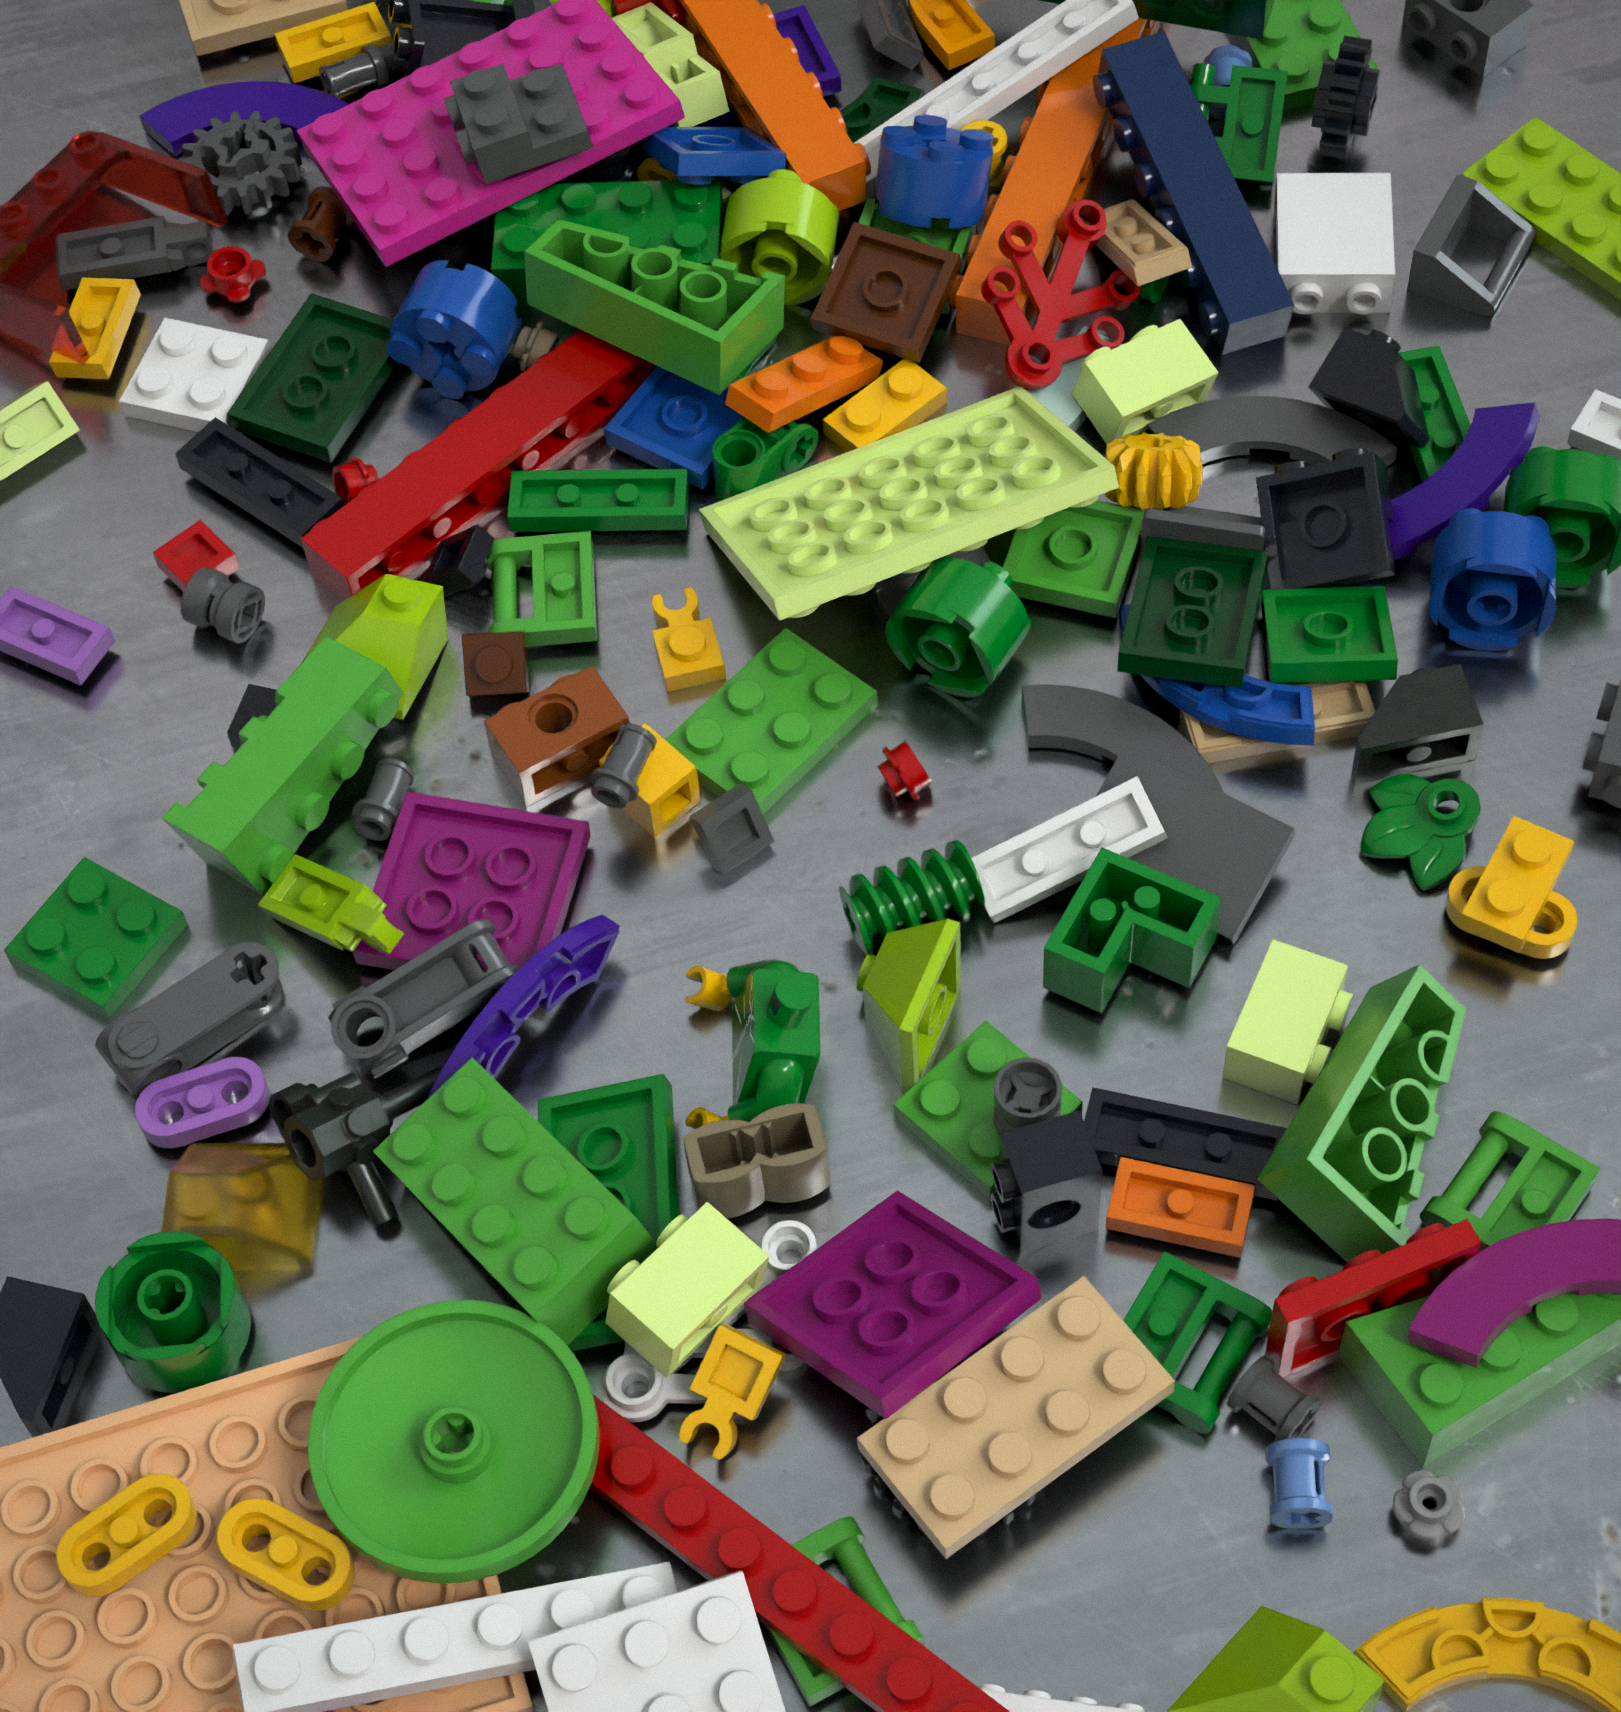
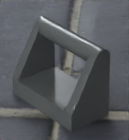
(1474, 208)

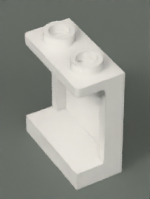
(1335, 241)

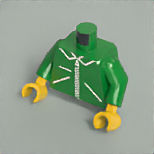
(771, 1034)

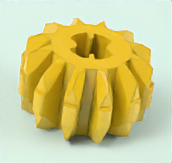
(1155, 471)

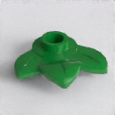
(1416, 830)

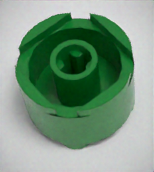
(1580, 503)
(959, 624)
(173, 1312)

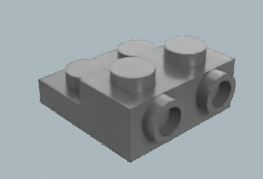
(517, 120)

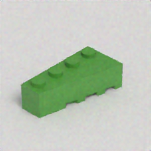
(653, 303)
(288, 766)
(1364, 1124)
(1444, 1402)

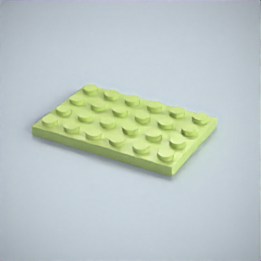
(906, 501)

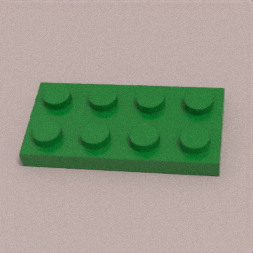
(629, 1146)

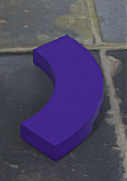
(293, 104)
(1478, 467)
(543, 982)

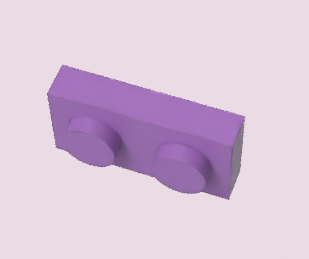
(51, 636)

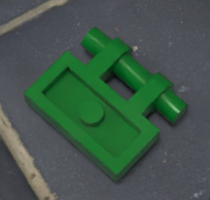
(1251, 120)

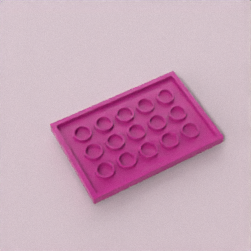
(399, 156)

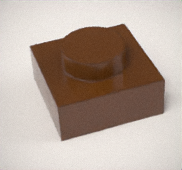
(495, 663)

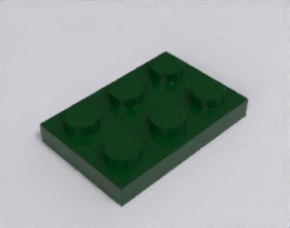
(317, 379)
(1193, 612)

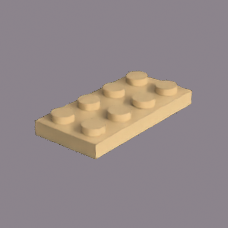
(1015, 1416)

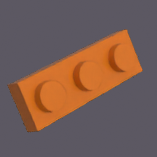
(803, 382)

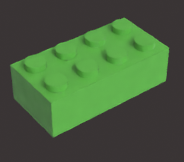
(516, 1200)

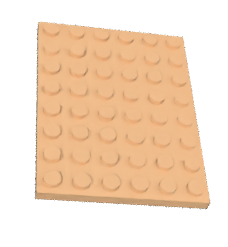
(173, 1627)

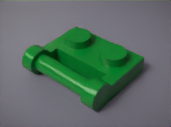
(1170, 1320)

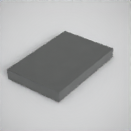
(1210, 837)

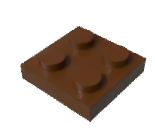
(886, 291)

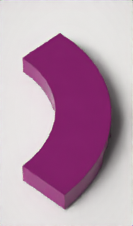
(1510, 1278)

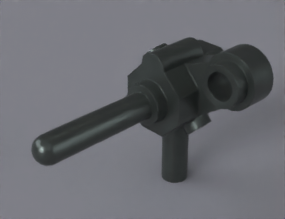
(342, 1126)

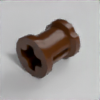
(320, 225)

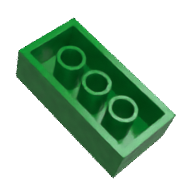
(645, 211)

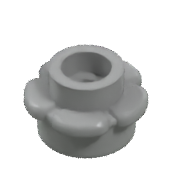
(1427, 1523)

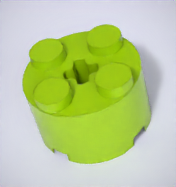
(783, 230)

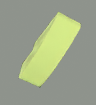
(675, 59)

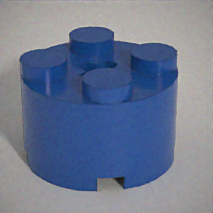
(933, 173)
(455, 328)
(1493, 578)

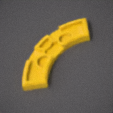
(1497, 1641)

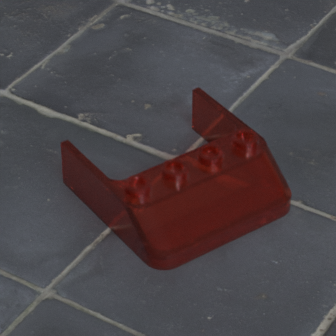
(57, 191)

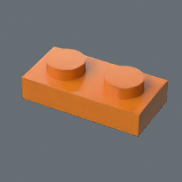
(1180, 1207)

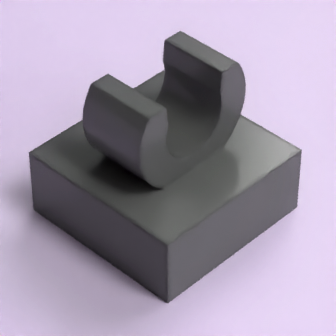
(731, 828)

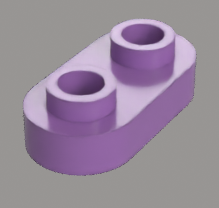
(202, 1099)

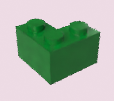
(1123, 918)

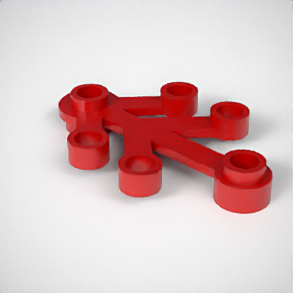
(1054, 298)

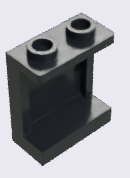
(442, 27)

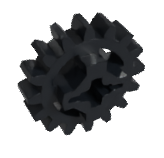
(1345, 97)

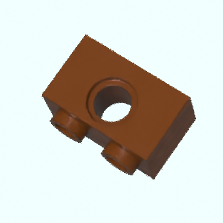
(545, 761)

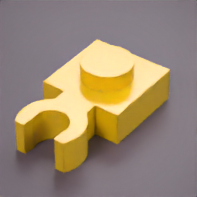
(686, 645)
(734, 1380)

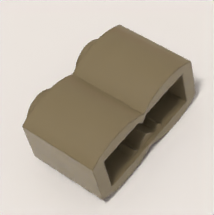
(771, 1158)

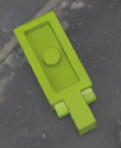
(329, 907)

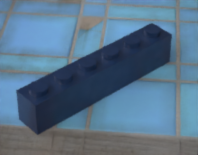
(1193, 192)

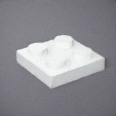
(192, 375)

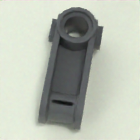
(422, 997)
(192, 1017)

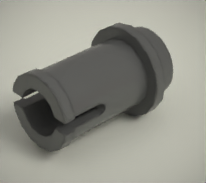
(617, 778)
(379, 810)

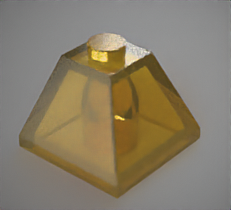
(245, 1204)

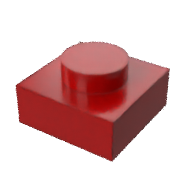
(193, 550)

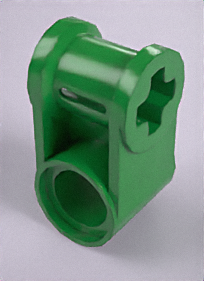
(752, 457)

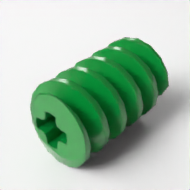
(911, 894)

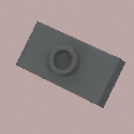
(892, 30)

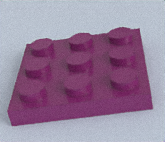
(475, 863)
(892, 1303)

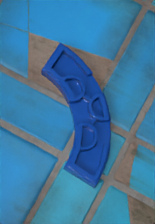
(1255, 711)

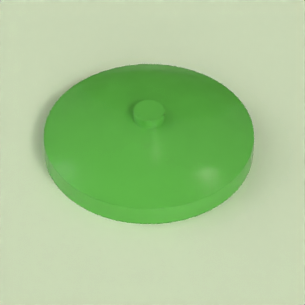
(454, 1441)

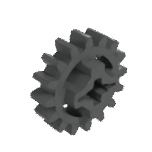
(246, 160)

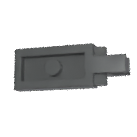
(130, 250)

